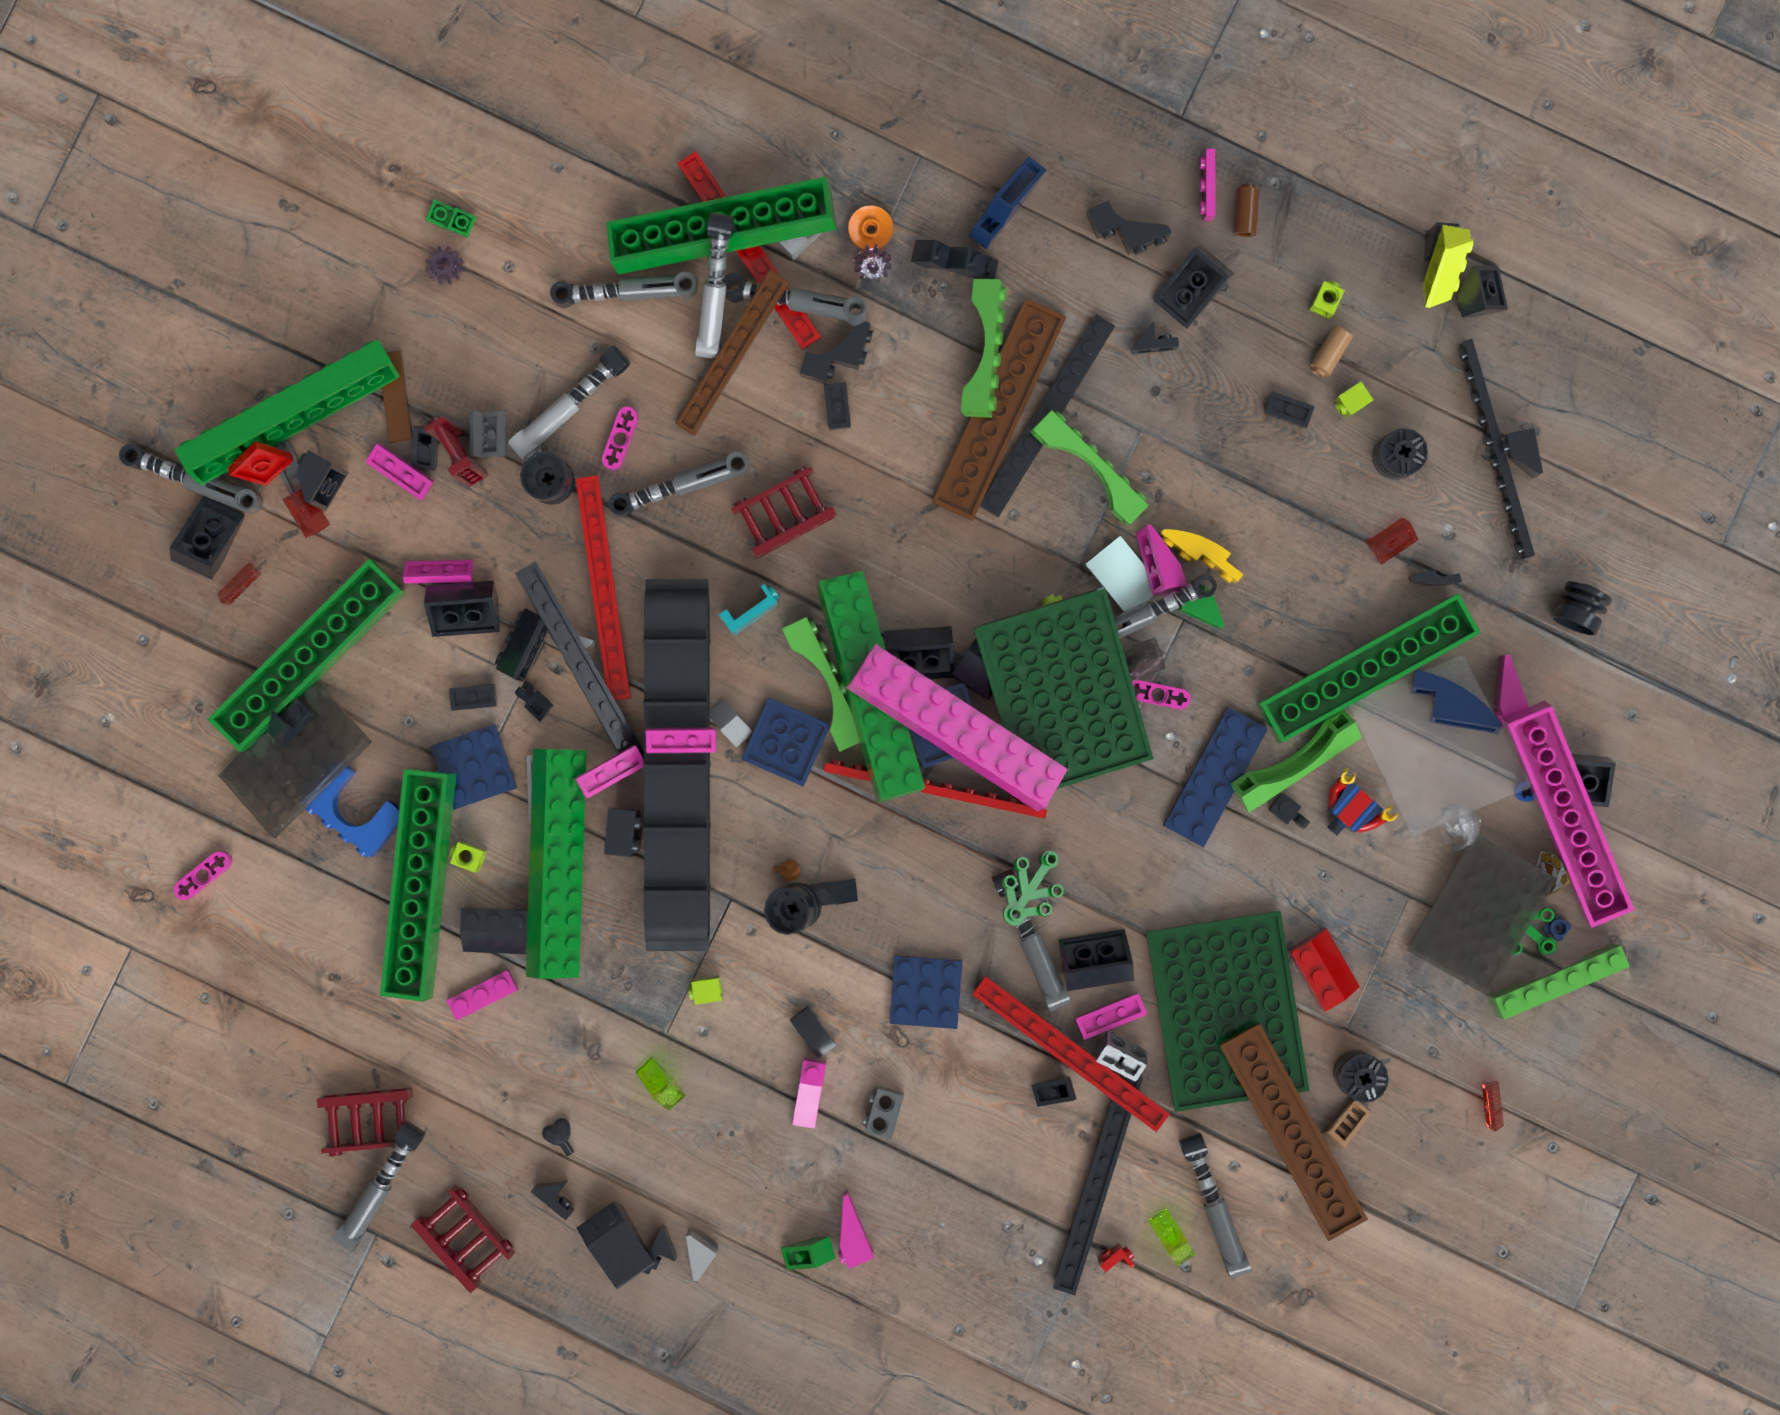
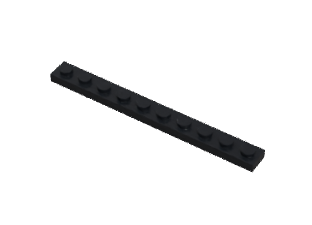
(1056, 400)
(1493, 440)
(577, 657)
(1093, 1196)

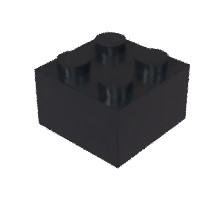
(622, 832)

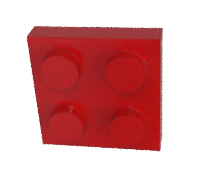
(260, 463)

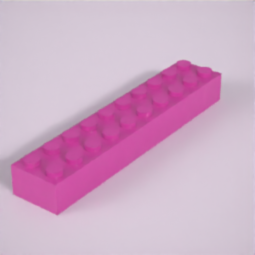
(957, 728)
(1568, 813)

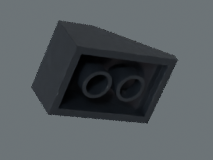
(1193, 286)
(206, 537)
(615, 1244)

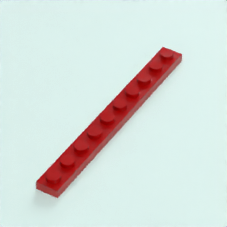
(753, 257)
(603, 587)
(945, 790)
(1071, 1054)

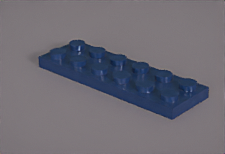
(1209, 783)

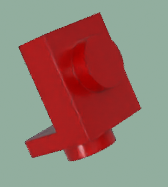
(1112, 1256)

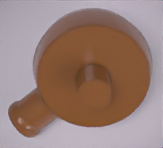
(788, 870)

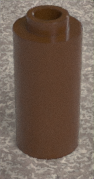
(1246, 211)

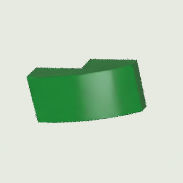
(450, 219)

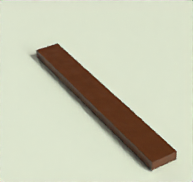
(732, 352)

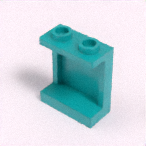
(753, 614)

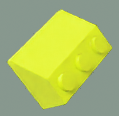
(1446, 265)

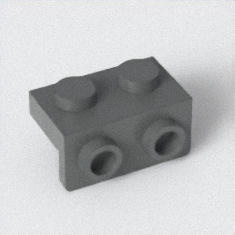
(487, 434)

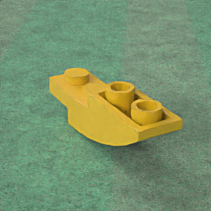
(1195, 546)

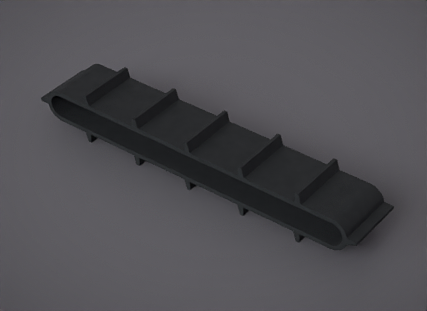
(676, 783)

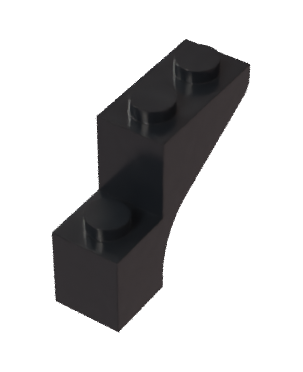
(1133, 234)
(959, 260)
(848, 354)

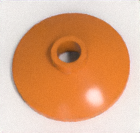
(870, 217)

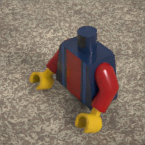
(1354, 807)

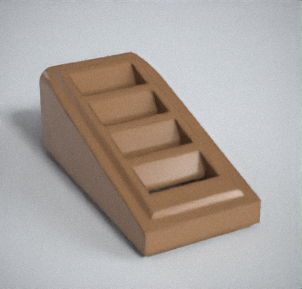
(1335, 1125)

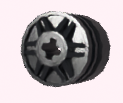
(1396, 466)
(536, 474)
(1582, 605)
(782, 912)
(1358, 1063)

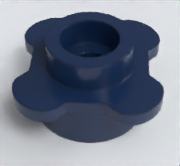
(1563, 929)

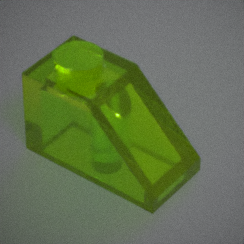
(660, 1084)
(1172, 1237)

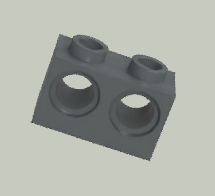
(1121, 1056)
(888, 1113)

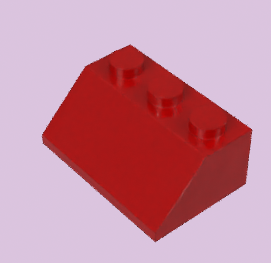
(1323, 970)

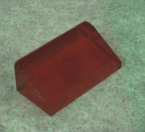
(308, 517)
(1392, 540)
(238, 584)
(1492, 1105)

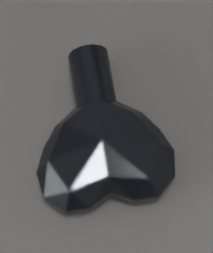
(558, 1135)

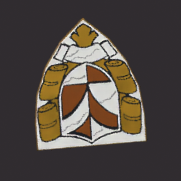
(1553, 865)

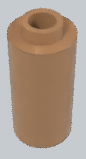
(1331, 351)

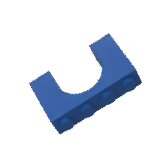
(368, 837)

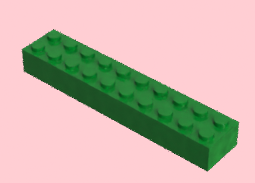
(758, 220)
(288, 411)
(307, 654)
(1368, 668)
(882, 738)
(555, 864)
(418, 884)

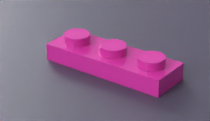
(1207, 185)
(400, 471)
(438, 571)
(680, 740)
(610, 771)
(482, 994)
(1111, 1016)

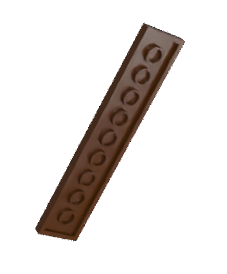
(988, 437)
(1293, 1131)

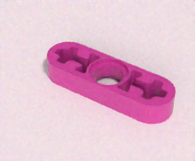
(609, 452)
(1175, 692)
(212, 860)

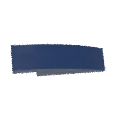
(1007, 202)
(1454, 704)

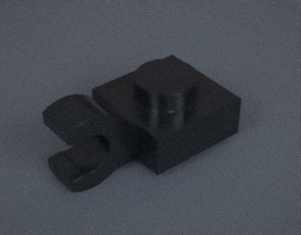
(535, 701)
(1287, 810)

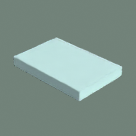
(1121, 574)

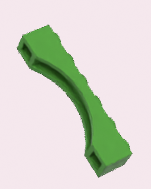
(978, 394)
(1122, 499)
(803, 641)
(1332, 738)
(1572, 977)

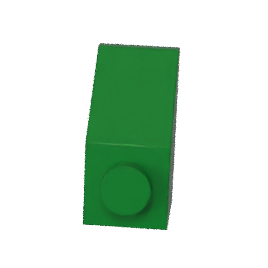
(1204, 610)
(808, 1253)

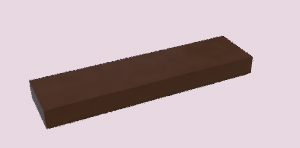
(397, 403)

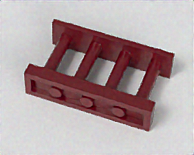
(462, 466)
(802, 523)
(353, 1102)
(455, 1260)

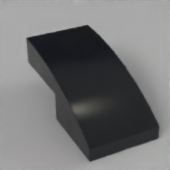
(1430, 578)
(812, 1032)

